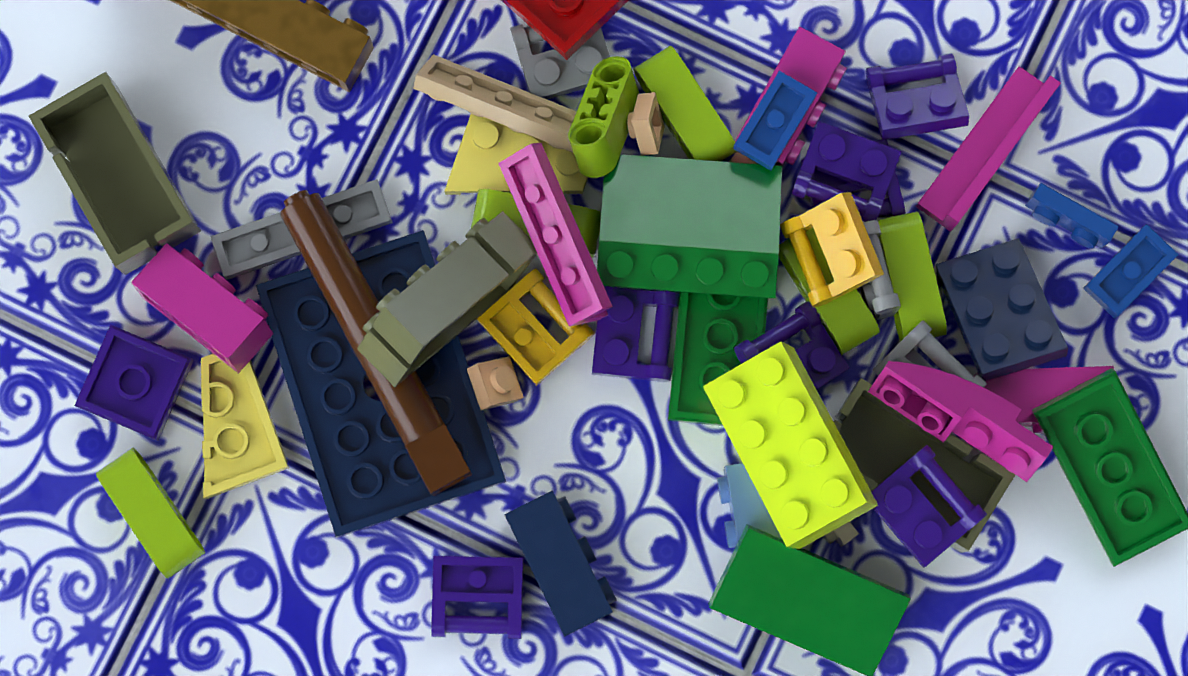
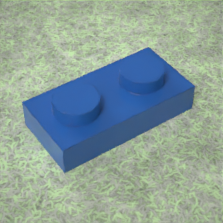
(775, 120)
(1086, 226)
(1130, 271)

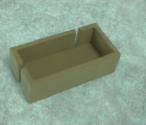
(114, 173)
(446, 297)
(885, 440)

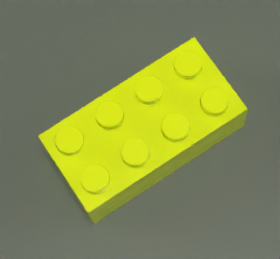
(790, 446)

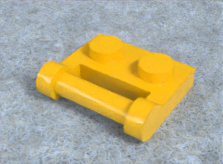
(843, 244)
(525, 336)

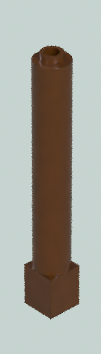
(353, 306)

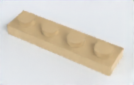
(496, 101)

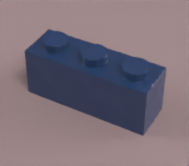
(561, 562)

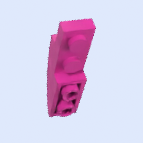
(951, 404)

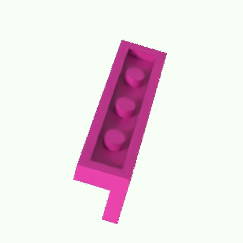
(986, 147)
(555, 235)

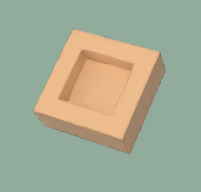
(646, 124)
(495, 383)

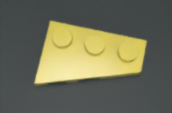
(487, 144)
(237, 429)

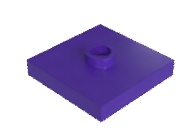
(134, 382)

